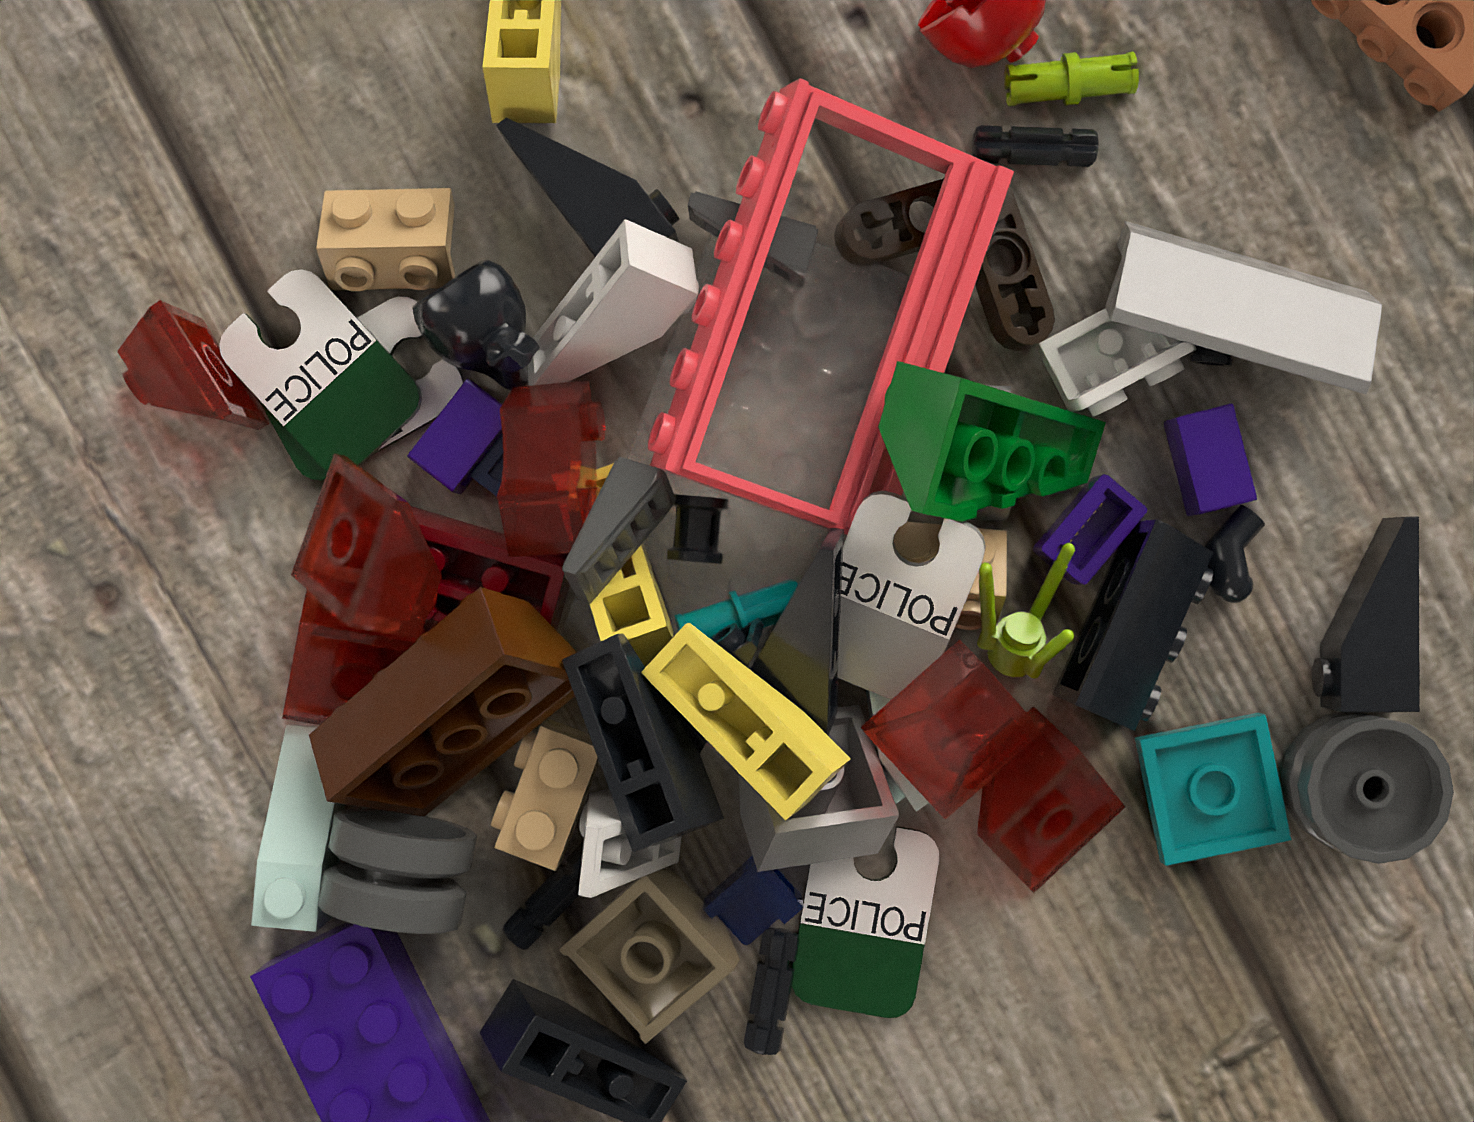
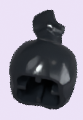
(479, 324)

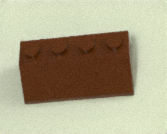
(444, 707)

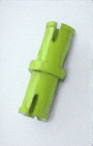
(1071, 78)

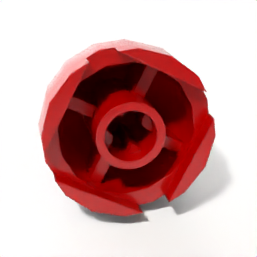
(982, 30)

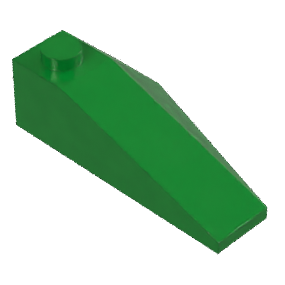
(978, 445)

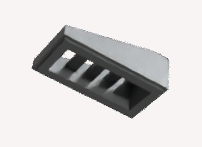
(791, 245)
(620, 520)

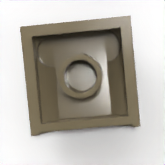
(653, 951)

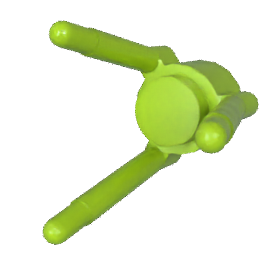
(1018, 641)

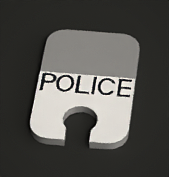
(899, 610)

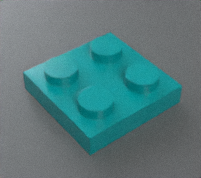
(1213, 788)

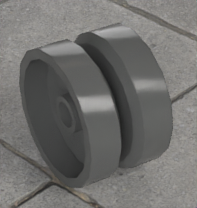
(1403, 795)
(397, 871)

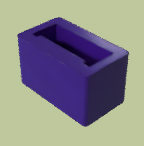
(459, 437)
(1210, 460)
(1094, 524)

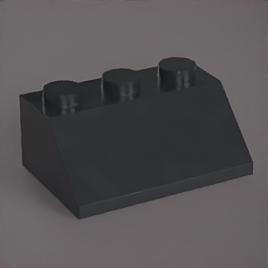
(1136, 623)

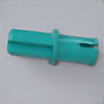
(762, 603)

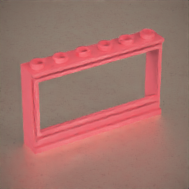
(922, 328)

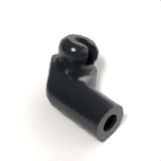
(1228, 560)

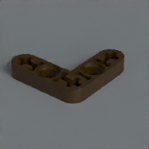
(1007, 232)

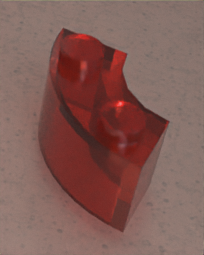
(548, 465)

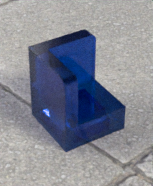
(753, 901)

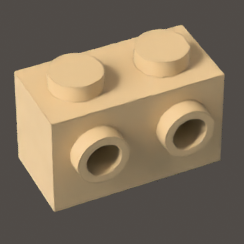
(550, 794)

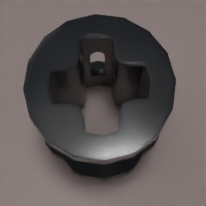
(697, 529)

